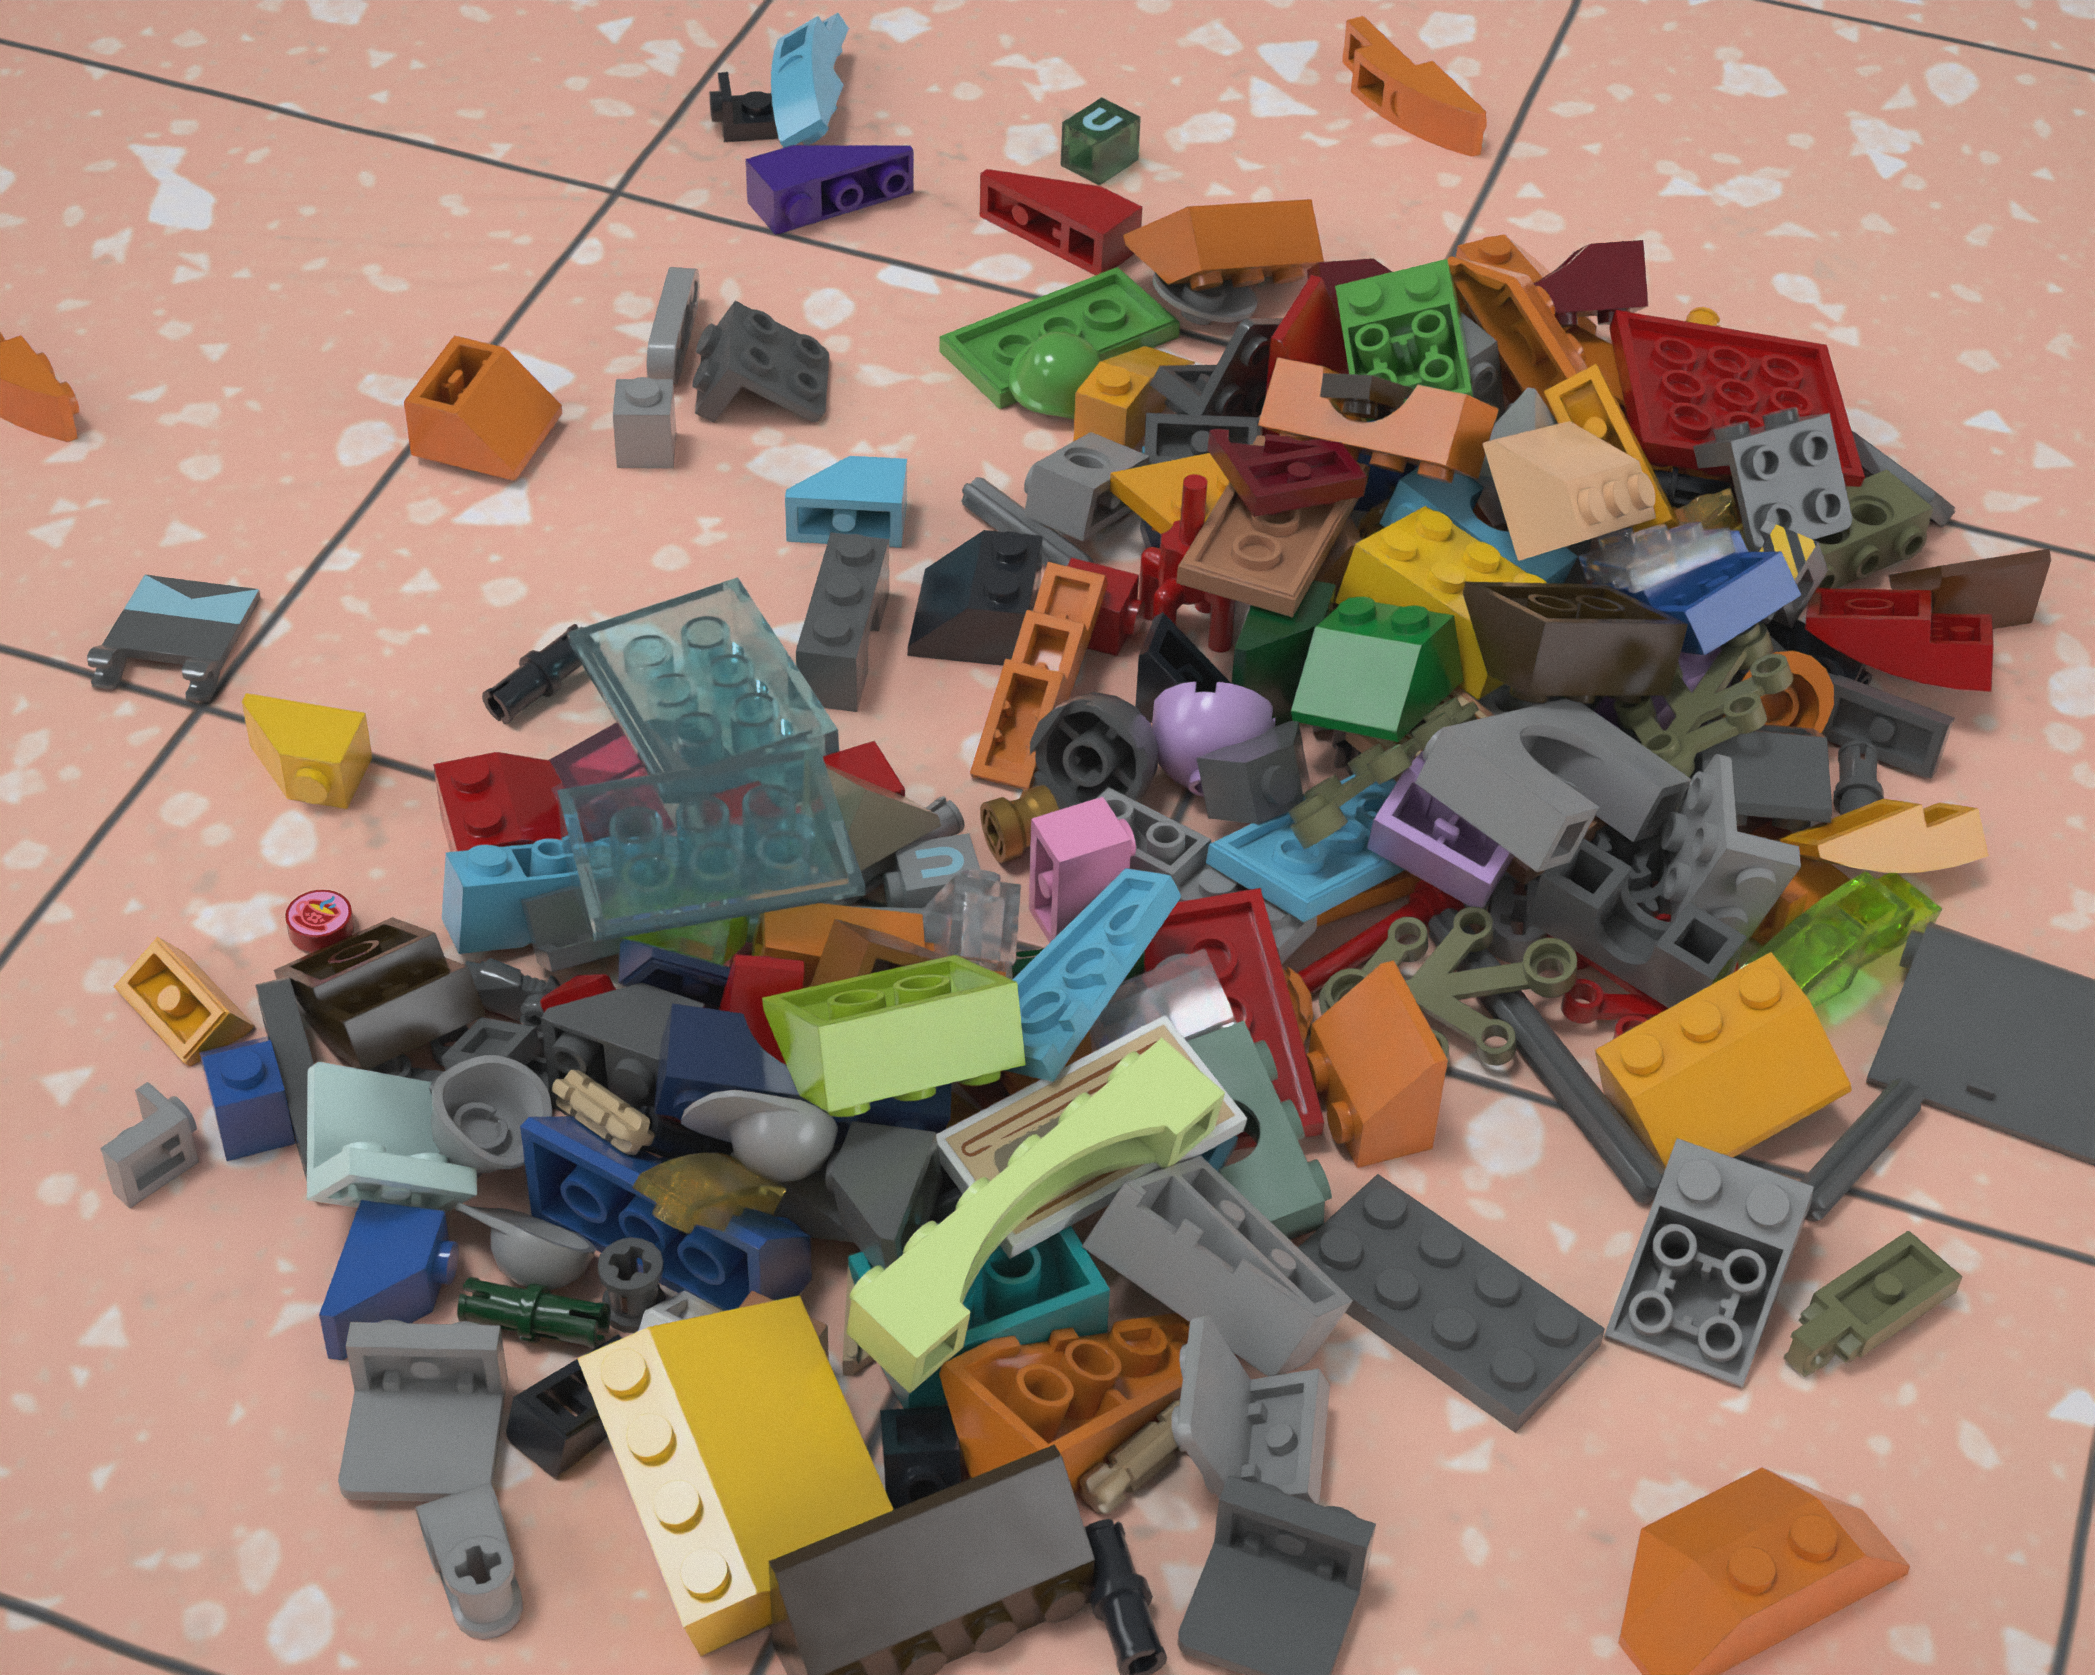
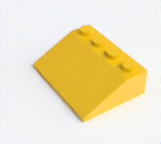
(732, 1454)

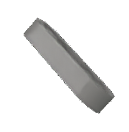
(673, 324)

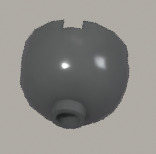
(1094, 746)

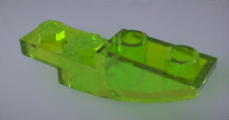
(1848, 932)

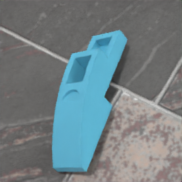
(805, 81)

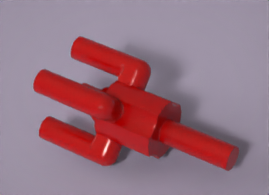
(1161, 565)

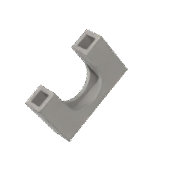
(1544, 775)

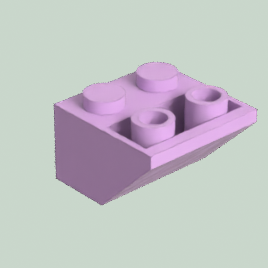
(1436, 842)

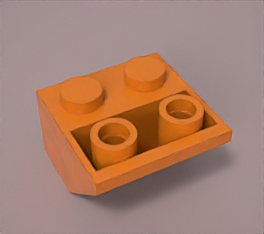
(479, 410)

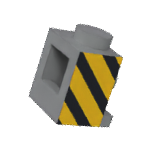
(1805, 563)

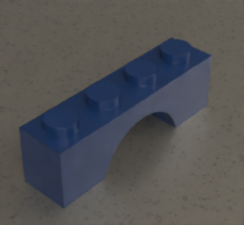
(717, 1053)

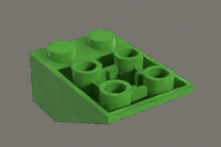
(1406, 328)

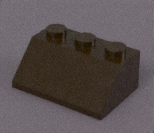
(1573, 641)

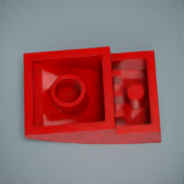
(1903, 637)

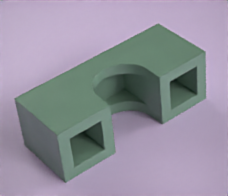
(1276, 1172)

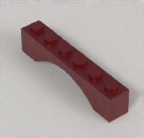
(1585, 284)

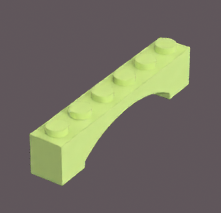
(1145, 1114)

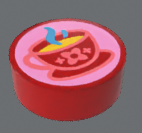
(319, 919)

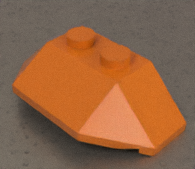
(1522, 321)
(1747, 1573)

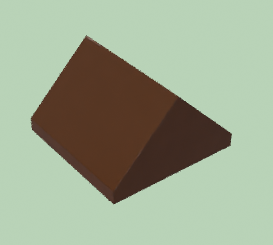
(1996, 586)

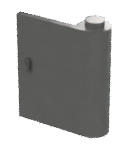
(1995, 1039)

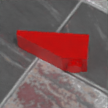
(1061, 217)

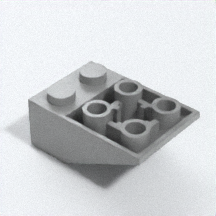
(1710, 1262)

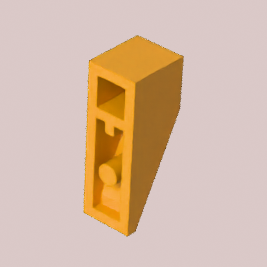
(1119, 395)
(1592, 406)

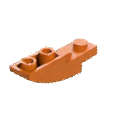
(1411, 95)
(32, 393)

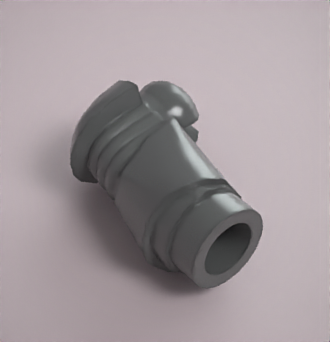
(509, 992)

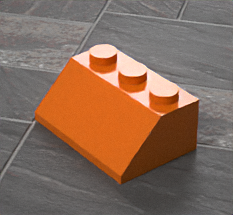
(1231, 243)

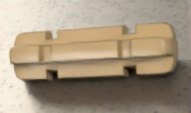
(603, 1112)
(1130, 1464)

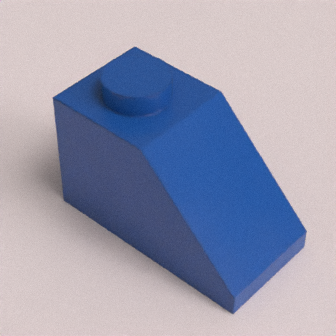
(248, 1098)
(387, 1270)

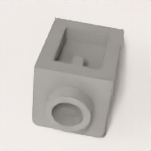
(152, 1150)

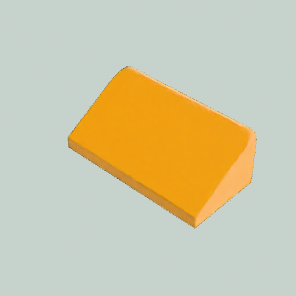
(181, 1002)

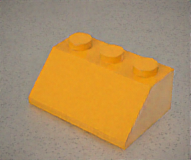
(1724, 1065)

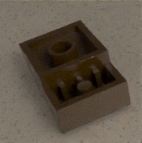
(382, 992)

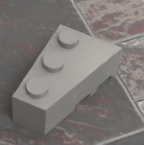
(1217, 1256)

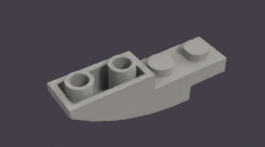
(1181, 852)

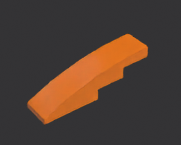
(1039, 673)

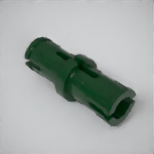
(534, 1313)

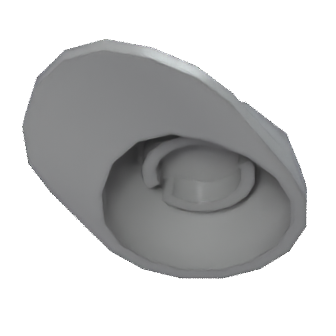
(768, 1133)
(532, 1248)

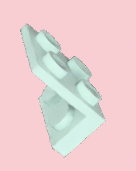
(376, 1142)

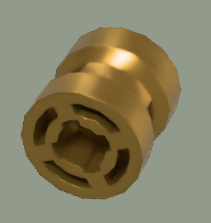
(1008, 822)

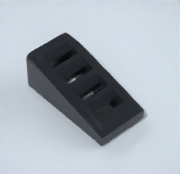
(549, 1431)

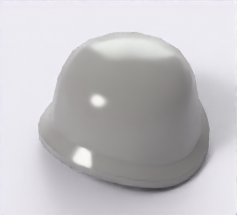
(482, 1109)

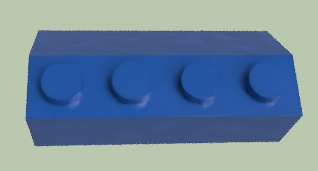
(588, 1189)

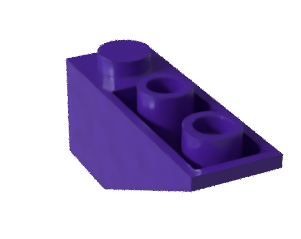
(825, 181)

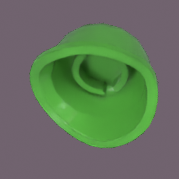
(1051, 372)

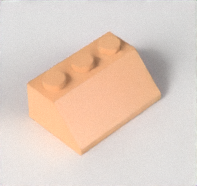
(1565, 487)

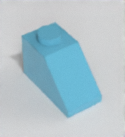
(850, 498)

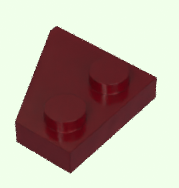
(1287, 472)

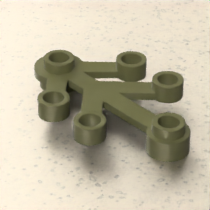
(1710, 699)
(1320, 812)
(1440, 988)

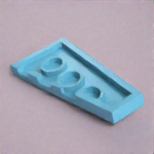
(1085, 966)

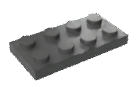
(1451, 1303)

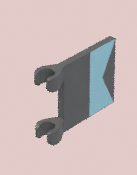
(178, 625)

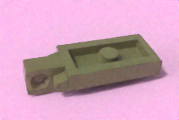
(1871, 1303)

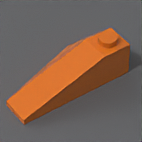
(1063, 1392)

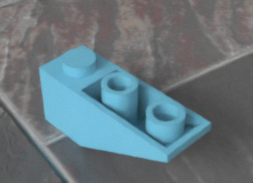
(487, 888)

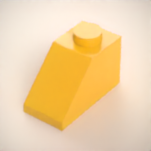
(309, 748)

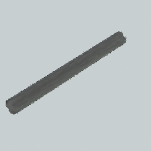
(1564, 1076)

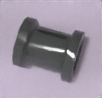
(621, 1277)

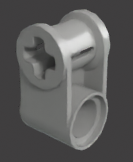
(474, 1560)

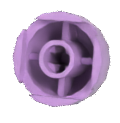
(1203, 722)

